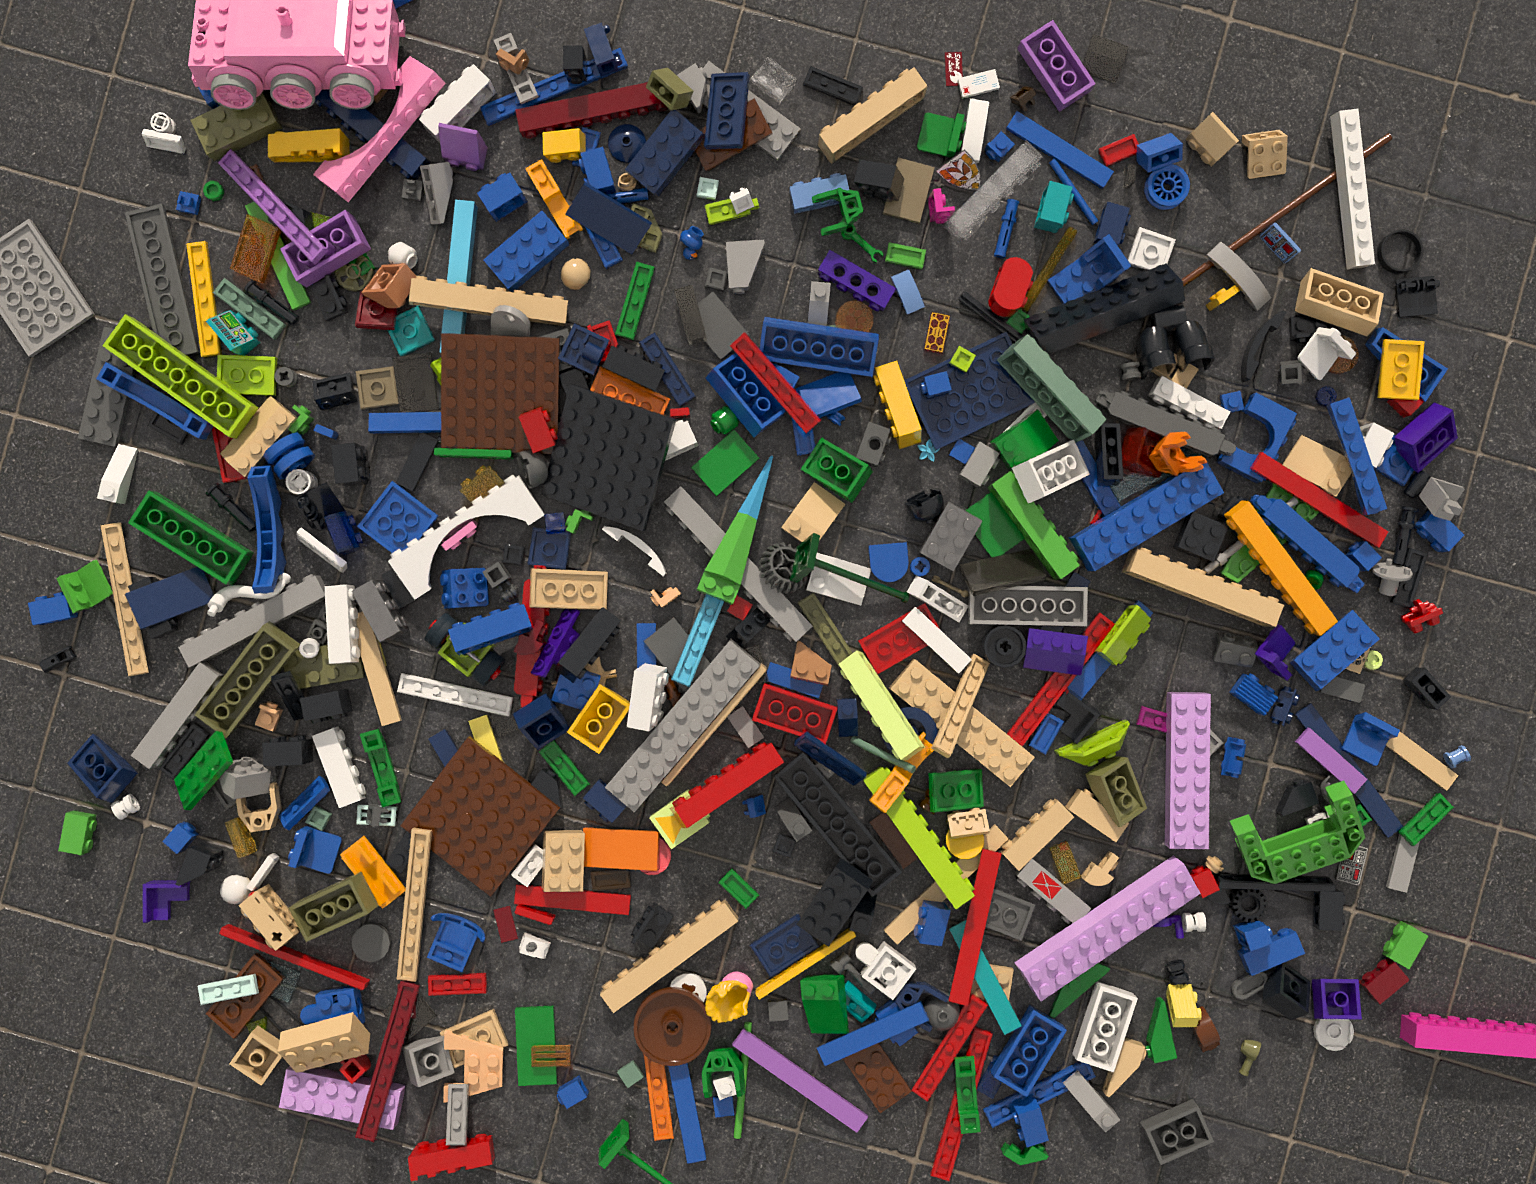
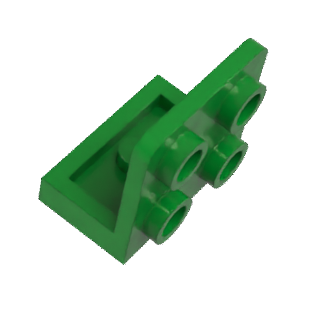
(941, 134)

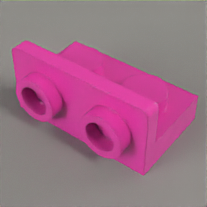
(936, 210)

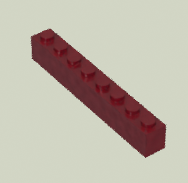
(587, 110)

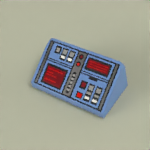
(1280, 243)

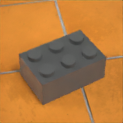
(1176, 1131)

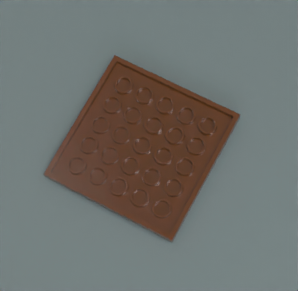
(492, 383)
(481, 815)

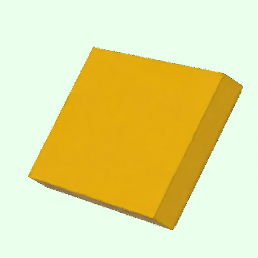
(1401, 369)

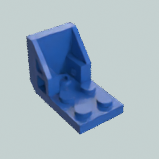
(1091, 271)

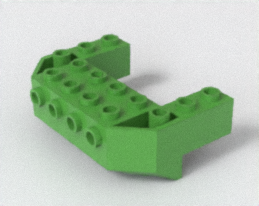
(1305, 847)

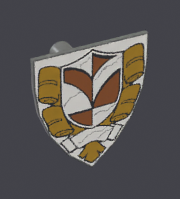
(961, 171)

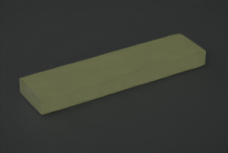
(825, 628)

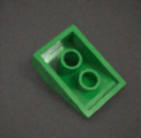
(1024, 440)
(837, 470)
(825, 1003)

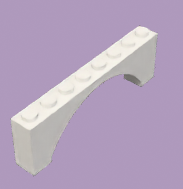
(415, 562)

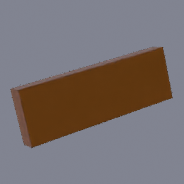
(893, 839)

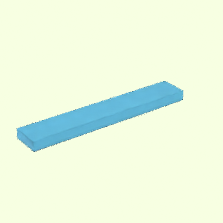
(697, 640)

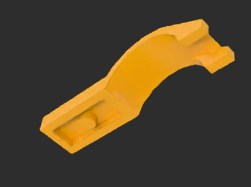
(553, 198)
(898, 779)

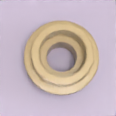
(626, 182)
(1214, 864)

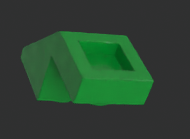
(1028, 1155)

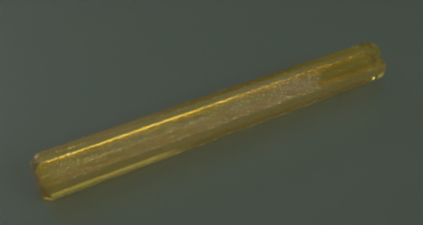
(1049, 267)

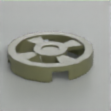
(351, 282)

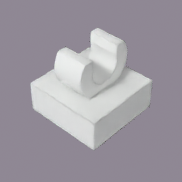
(741, 201)

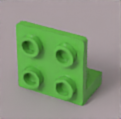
(85, 587)

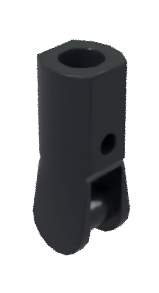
(57, 660)

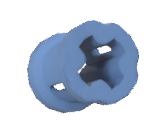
(1457, 756)

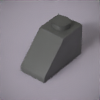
(793, 819)

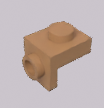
(512, 63)

